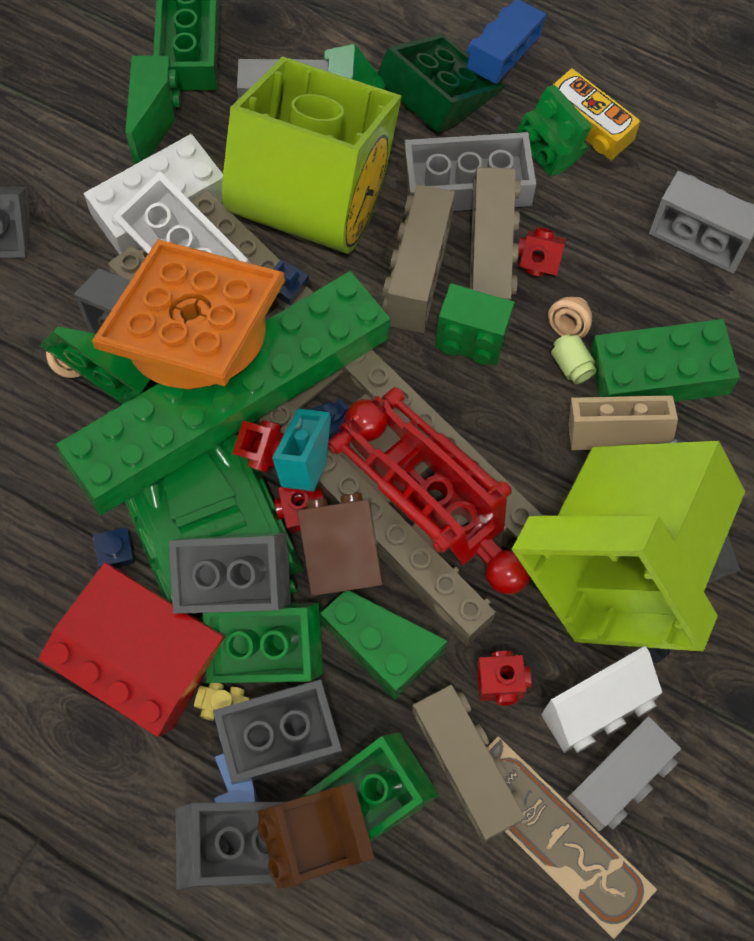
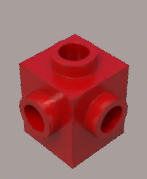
(550, 245)
(258, 444)
(287, 505)
(494, 687)

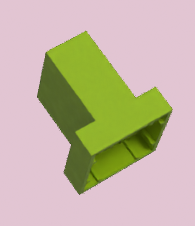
(636, 544)

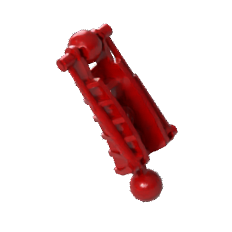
(455, 477)

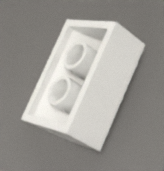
(603, 701)

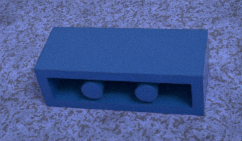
(505, 40)

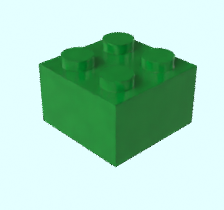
(473, 324)

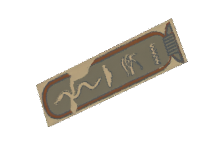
(572, 848)

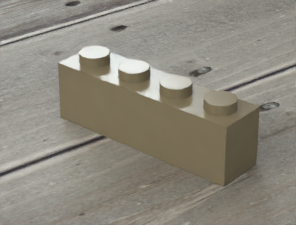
(493, 231)
(468, 764)

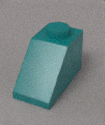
(303, 450)

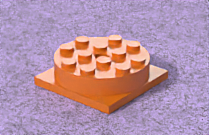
(190, 316)

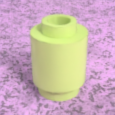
(573, 358)

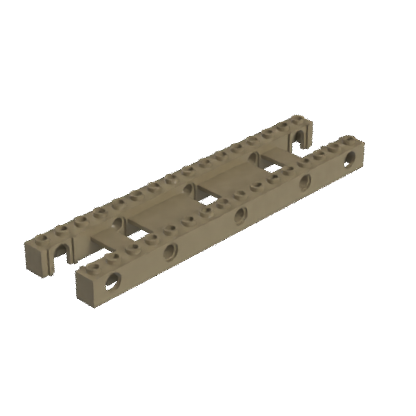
(399, 545)

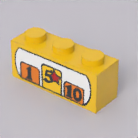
(611, 123)

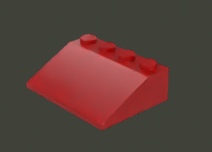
(132, 650)

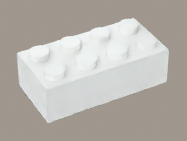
(182, 163)
(167, 214)

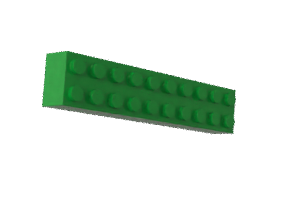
(175, 425)

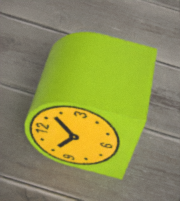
(309, 153)

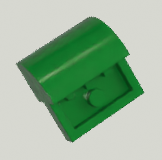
(555, 131)

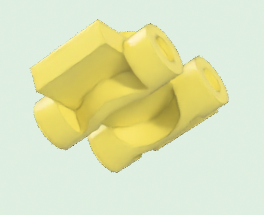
(215, 698)

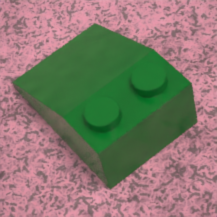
(150, 104)
(105, 370)
(267, 645)
(386, 783)

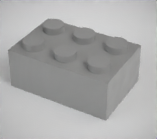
(705, 221)

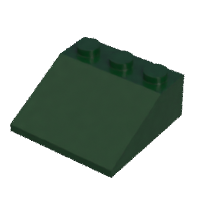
(436, 81)

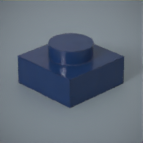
(114, 548)

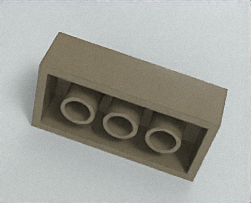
(418, 257)

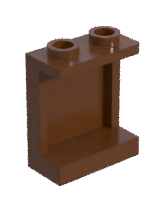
(340, 545)
(314, 835)

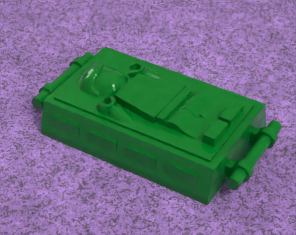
(201, 500)

